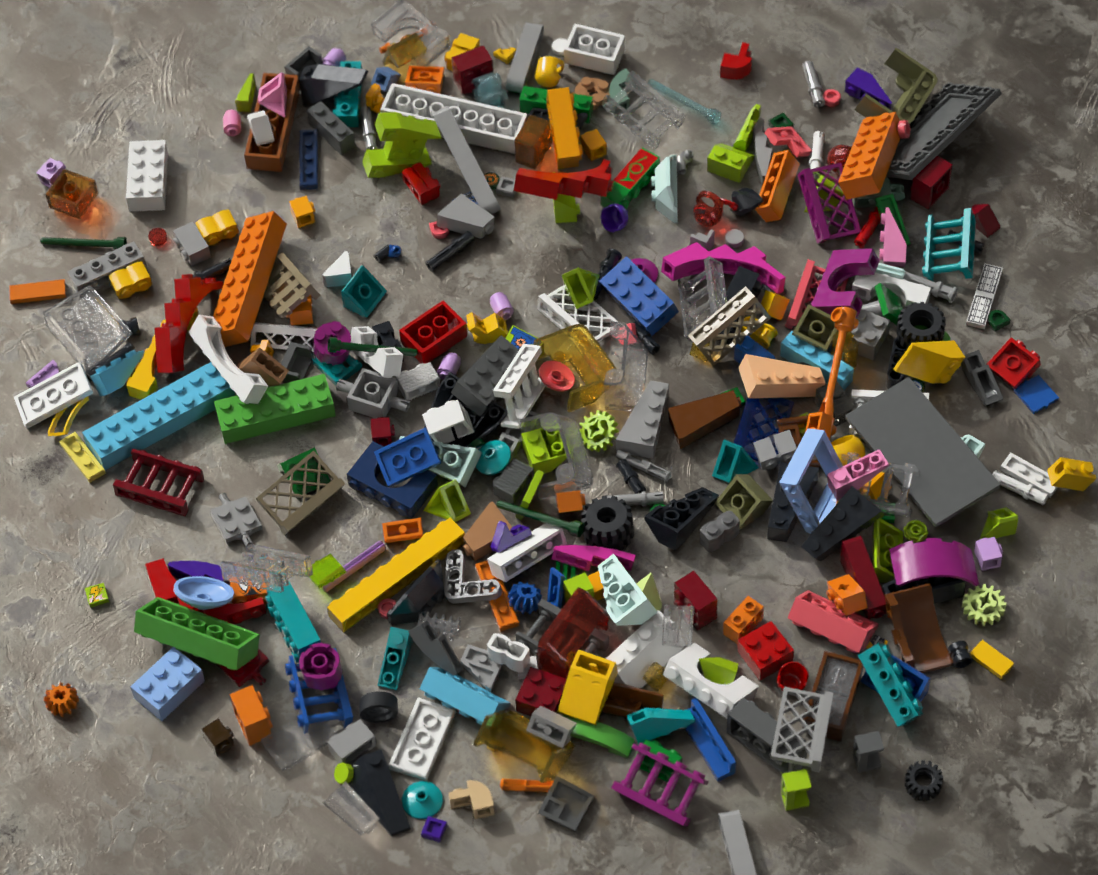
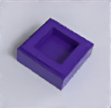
(434, 829)

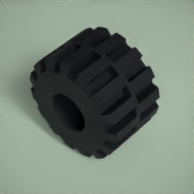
(608, 523)

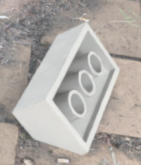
(640, 651)

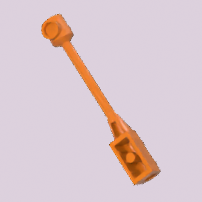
(845, 322)

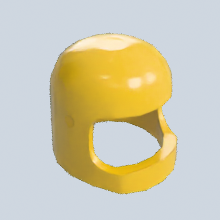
(547, 72)

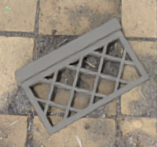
(819, 726)

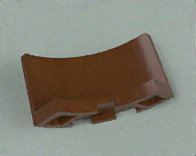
(917, 629)

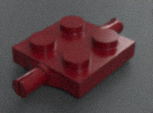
(247, 671)

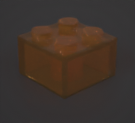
(533, 142)
(71, 194)

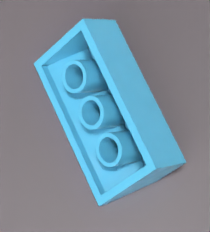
(461, 694)

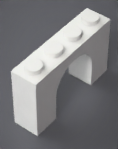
(684, 671)

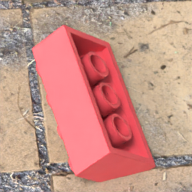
(826, 620)

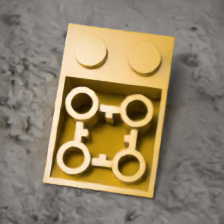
(587, 687)

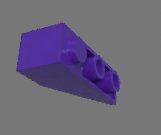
(864, 83)

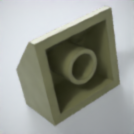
(815, 328)
(744, 499)

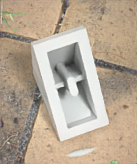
(339, 272)

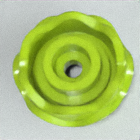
(919, 527)

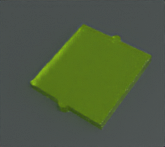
(326, 571)

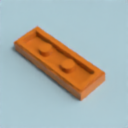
(37, 291)

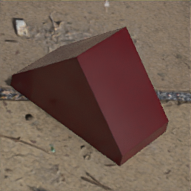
(985, 219)

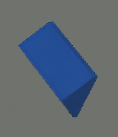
(917, 680)

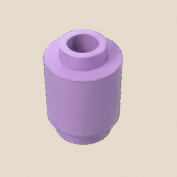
(334, 57)
(501, 305)
(449, 363)

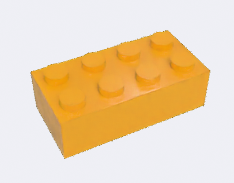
(563, 128)

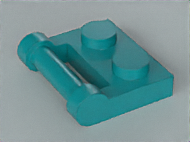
(339, 371)

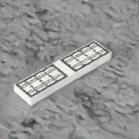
(984, 296)

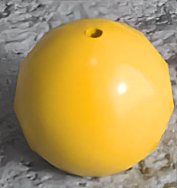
(848, 444)

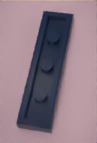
(308, 159)

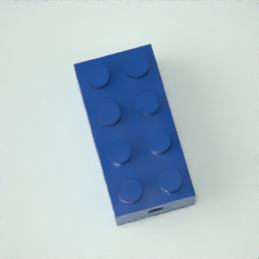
(639, 296)

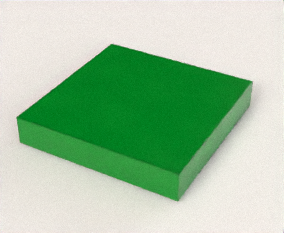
(889, 303)

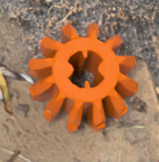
(54, 702)

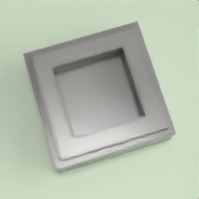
(506, 187)

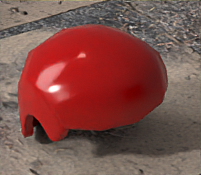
(792, 676)

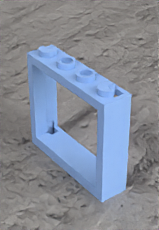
(813, 443)

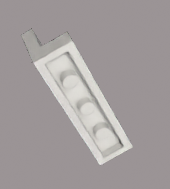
(284, 330)

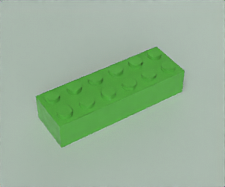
(278, 409)
(196, 633)

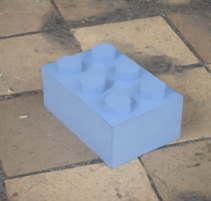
(167, 683)

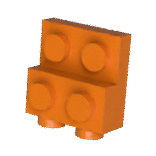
(425, 78)

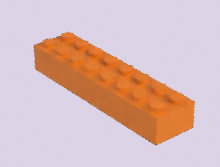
(248, 276)

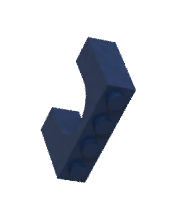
(404, 499)

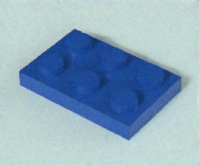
(407, 457)

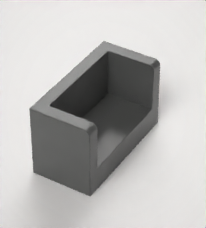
(305, 58)
(297, 361)
(866, 751)

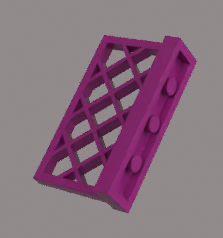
(816, 209)

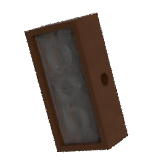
(841, 676)

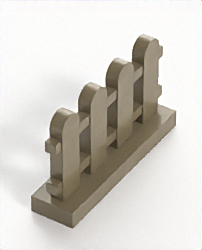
(287, 287)

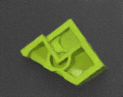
(746, 133)

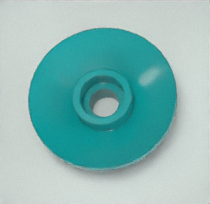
(494, 457)
(424, 807)

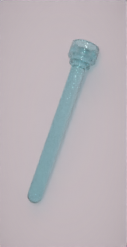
(712, 115)

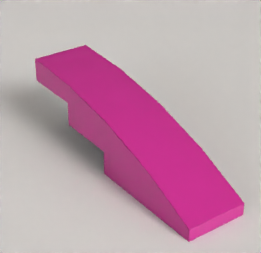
(585, 556)

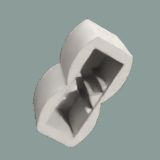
(508, 652)

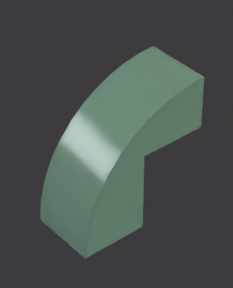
(617, 85)

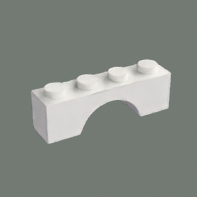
(907, 291)
(385, 360)

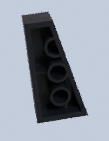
(742, 278)
(782, 514)
(843, 522)
(942, 587)

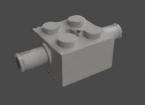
(372, 394)

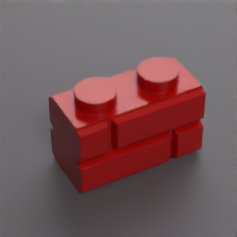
(421, 183)

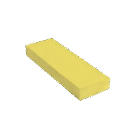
(82, 457)

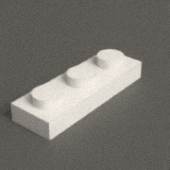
(1028, 474)

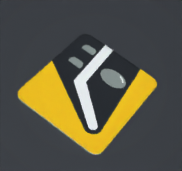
(875, 640)

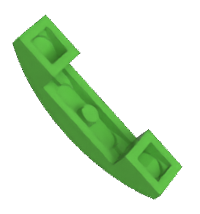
(603, 735)

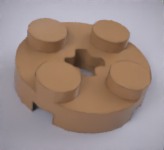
(593, 85)

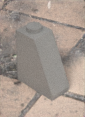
(465, 216)

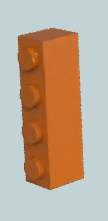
(777, 185)

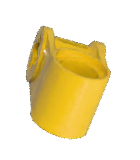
(762, 334)

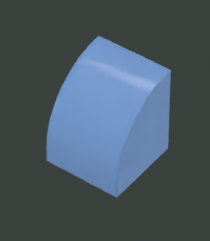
(385, 77)

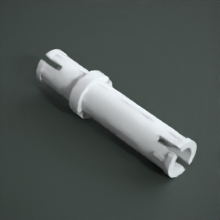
(817, 152)
(1025, 490)

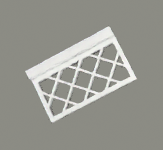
(557, 315)

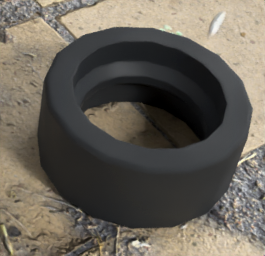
(378, 707)

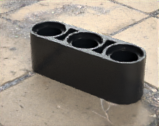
(896, 354)

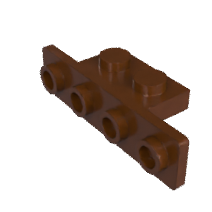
(627, 700)

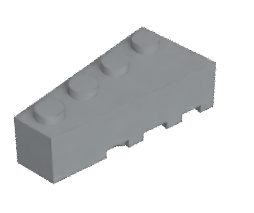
(645, 422)

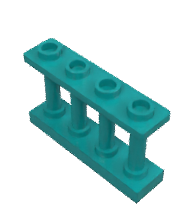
(966, 251)

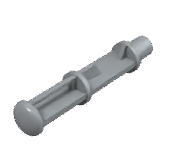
(644, 465)

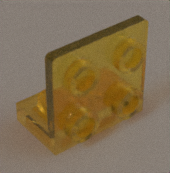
(405, 50)

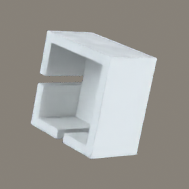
(443, 418)

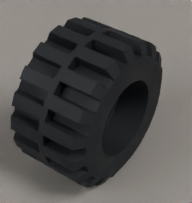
(923, 315)

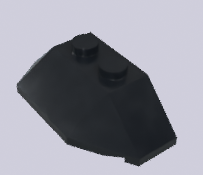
(419, 597)

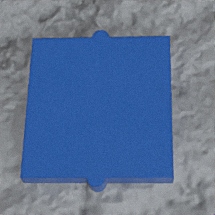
(1036, 394)

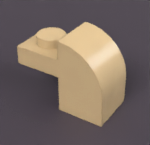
(475, 795)

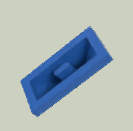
(556, 588)

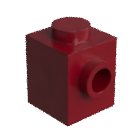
(382, 431)

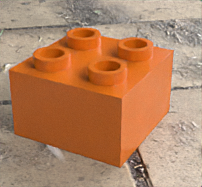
(251, 714)

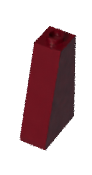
(859, 566)

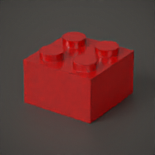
(765, 650)

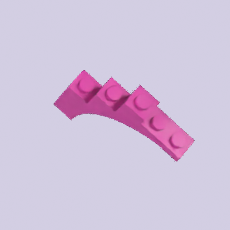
(691, 261)

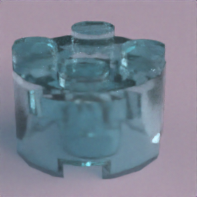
(489, 90)

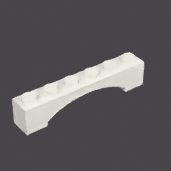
(208, 336)

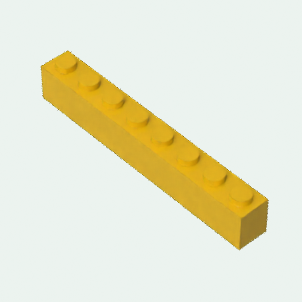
(395, 575)

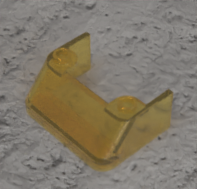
(587, 357)
(508, 732)

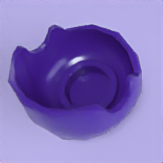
(614, 217)

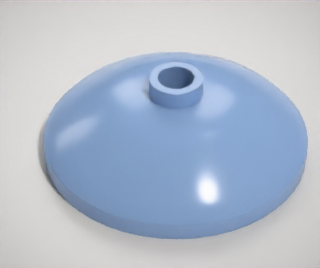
(203, 592)

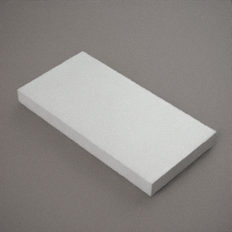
(53, 395)
(422, 739)

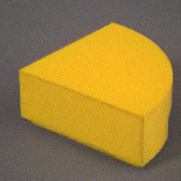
(505, 55)

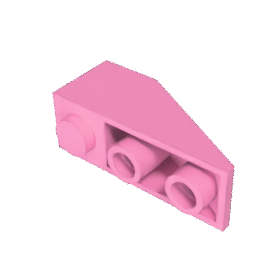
(893, 242)
(856, 473)

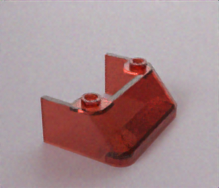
(570, 632)

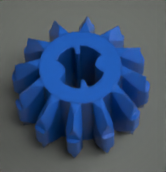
(524, 597)

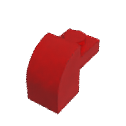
(736, 66)

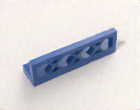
(710, 743)

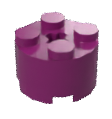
(321, 337)
(321, 667)

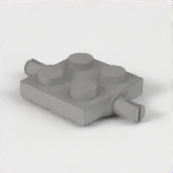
(235, 519)

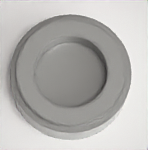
(734, 238)

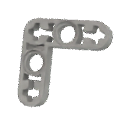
(463, 587)

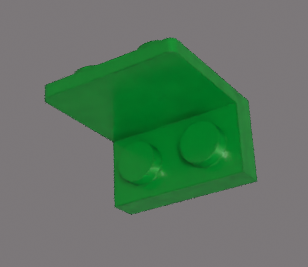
(298, 475)

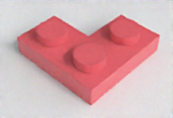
(788, 137)

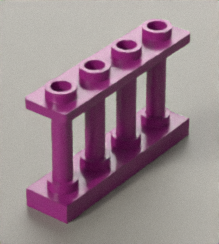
(643, 796)

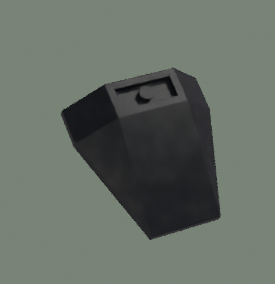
(482, 425)

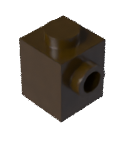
(218, 736)

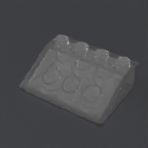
(86, 327)

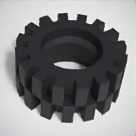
(923, 791)

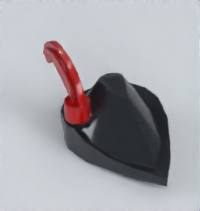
(743, 201)

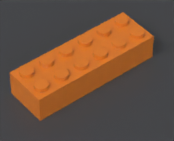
(870, 156)

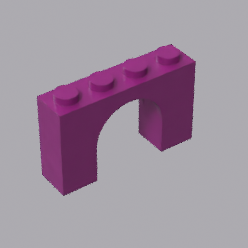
(840, 267)

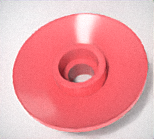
(556, 376)

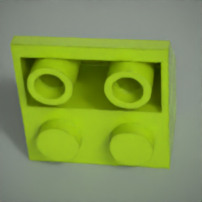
(543, 449)

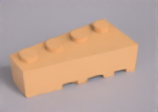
(779, 378)

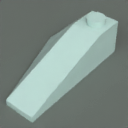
(623, 596)

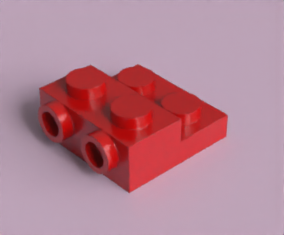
(1014, 362)

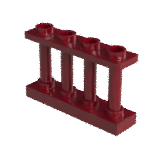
(159, 499)

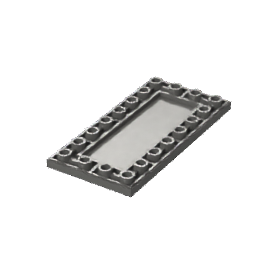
(938, 125)
(915, 433)

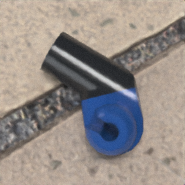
(388, 251)

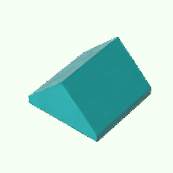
(362, 292)

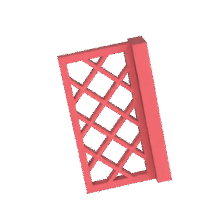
(803, 290)

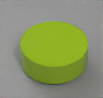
(343, 773)

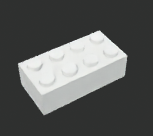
(147, 175)

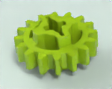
(598, 431)

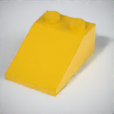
(931, 361)

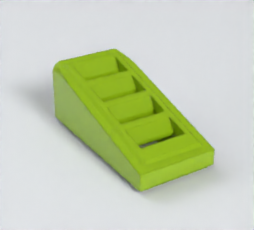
(246, 95)

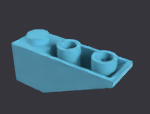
(115, 376)

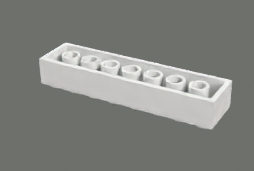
(478, 122)

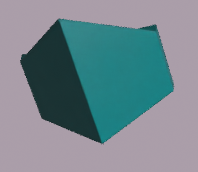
(732, 461)

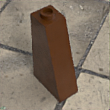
(702, 416)

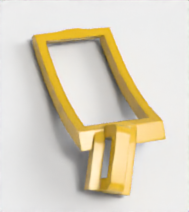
(69, 421)

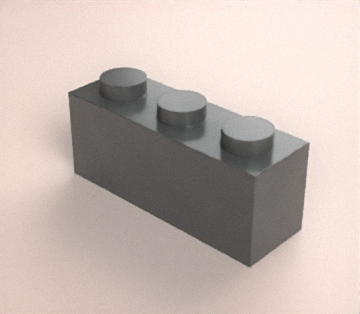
(331, 128)

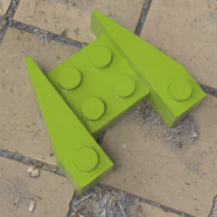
(403, 145)

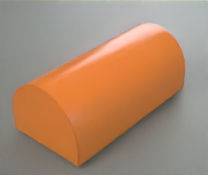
(402, 530)

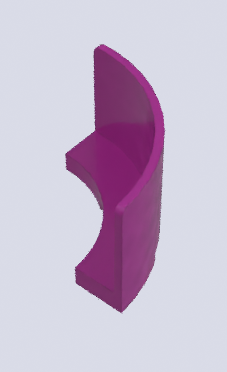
(932, 560)

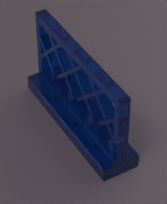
(748, 417)

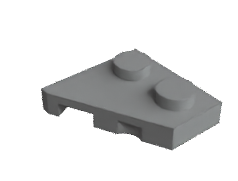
(481, 666)

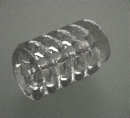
(442, 626)

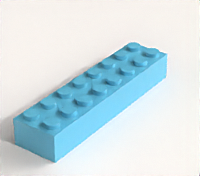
(157, 416)

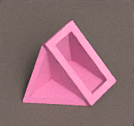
(274, 95)

